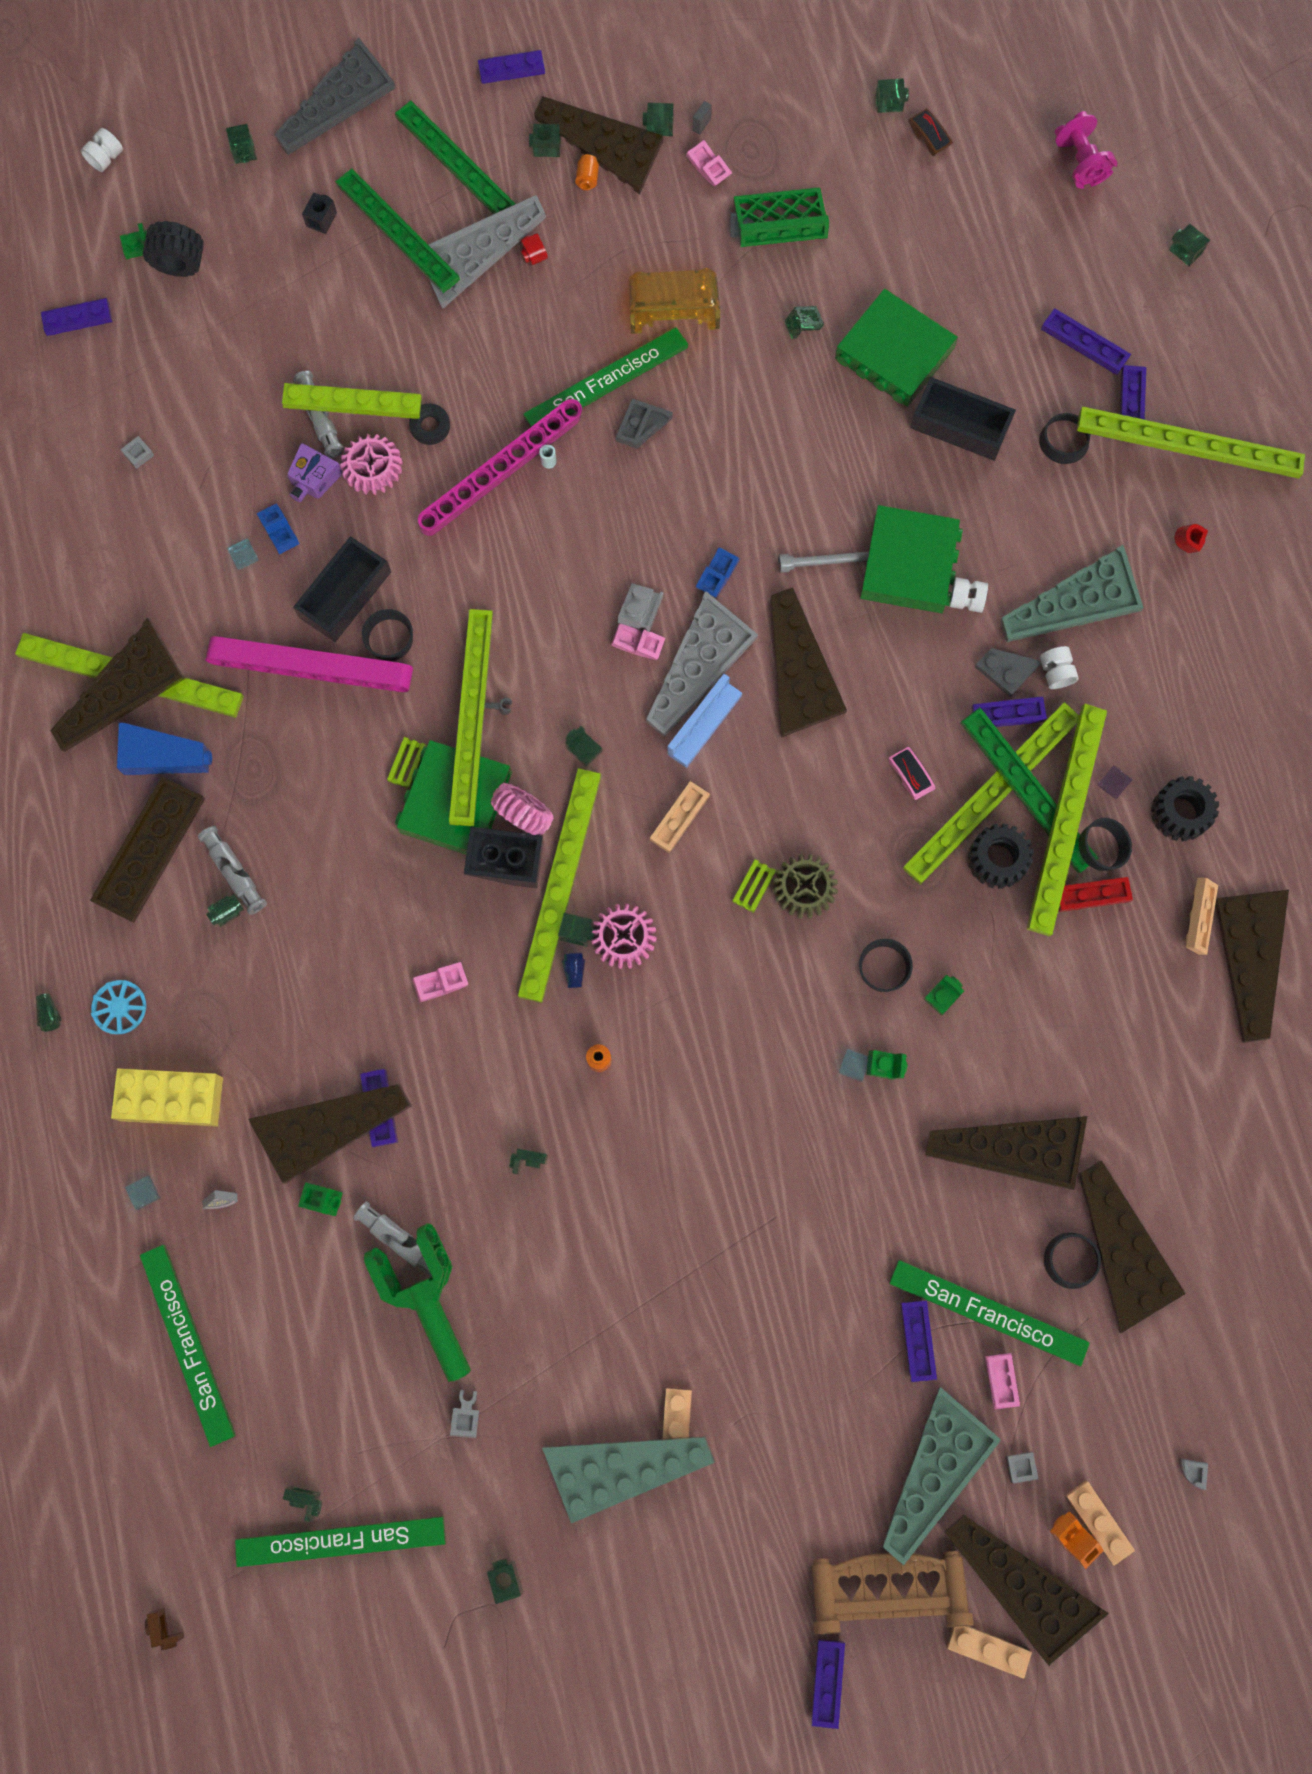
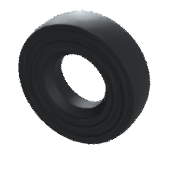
(435, 436)

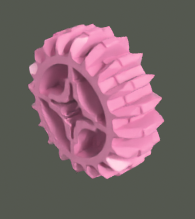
(359, 458)
(522, 809)
(639, 950)

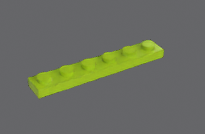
(351, 401)

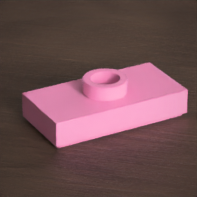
(1002, 1381)

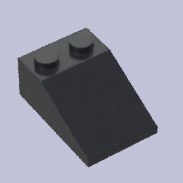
(504, 856)

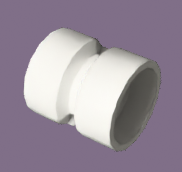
(101, 150)
(960, 592)
(1059, 667)

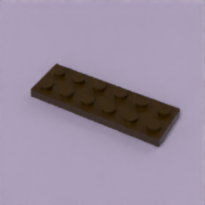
(147, 849)

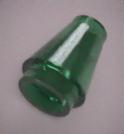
(47, 1013)

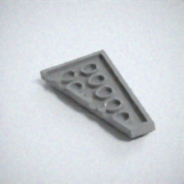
(484, 243)
(705, 654)

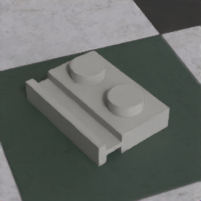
(640, 607)

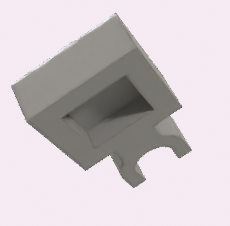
(465, 1419)

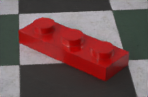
(1096, 894)

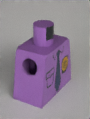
(312, 473)

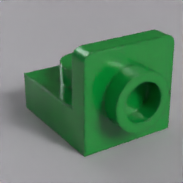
(134, 243)
(944, 994)
(886, 1065)
(320, 1199)

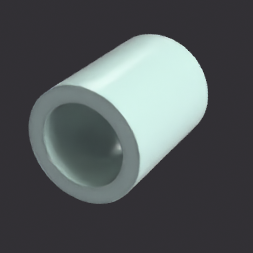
(548, 462)

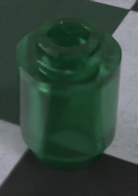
(224, 910)

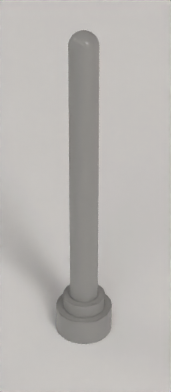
(789, 562)

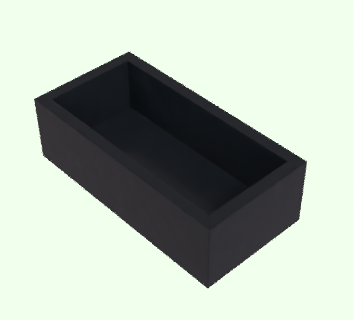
(962, 418)
(342, 589)

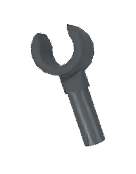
(498, 706)

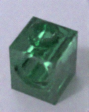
(891, 95)
(659, 118)
(547, 132)
(241, 143)
(1188, 244)
(576, 930)
(500, 1592)

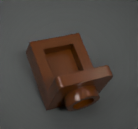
(157, 1629)

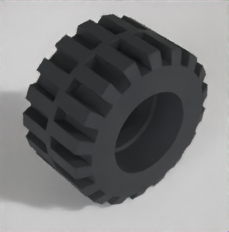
(173, 248)
(1197, 795)
(1013, 842)

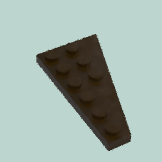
(616, 145)
(803, 678)
(125, 683)
(1253, 945)
(313, 1132)
(1026, 1150)
(1130, 1260)
(1037, 1602)

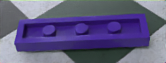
(1086, 341)

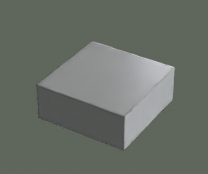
(137, 452)
(1022, 1467)

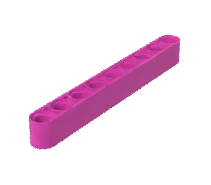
(496, 477)
(309, 664)

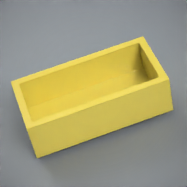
(167, 1097)

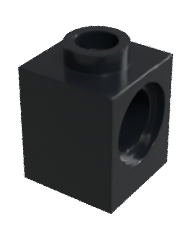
(319, 220)

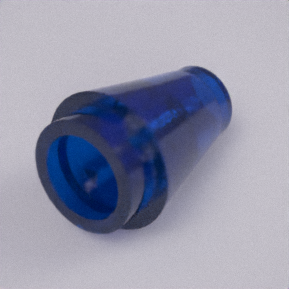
(574, 969)

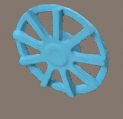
(118, 1007)

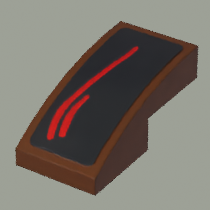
(931, 131)

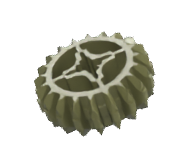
(812, 894)

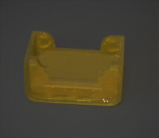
(674, 297)

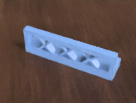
(704, 721)

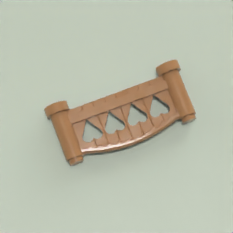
(834, 1605)

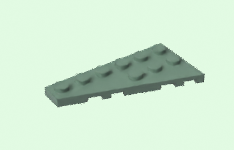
(1088, 596)
(943, 1464)
(611, 1472)

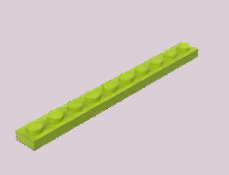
(1190, 442)
(91, 664)
(471, 718)
(989, 796)
(1066, 820)
(559, 885)

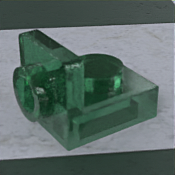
(803, 319)
(582, 746)
(532, 1159)
(300, 1497)

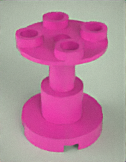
(1093, 165)

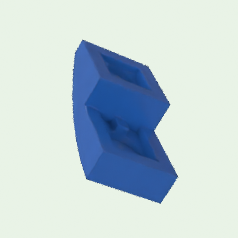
(278, 528)
(718, 572)

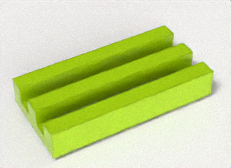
(413, 745)
(763, 868)

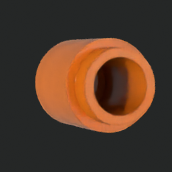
(587, 172)
(599, 1066)

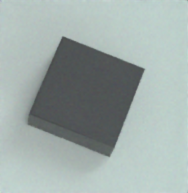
(702, 117)

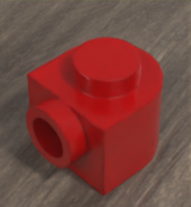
(533, 249)
(1190, 537)

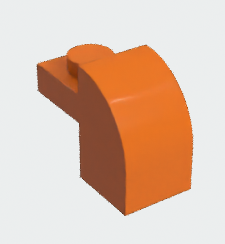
(1076, 1539)

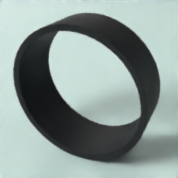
(1056, 455)
(379, 616)
(1122, 837)
(896, 946)
(1048, 1262)

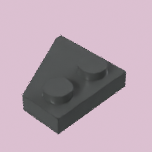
(641, 423)
(1006, 669)

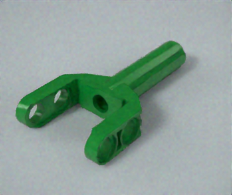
(423, 1298)

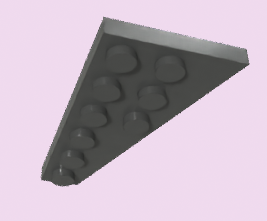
(338, 96)

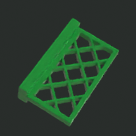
(783, 229)

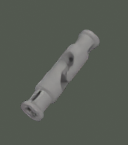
(323, 426)
(234, 872)
(391, 1235)

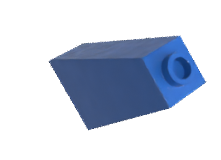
(154, 752)

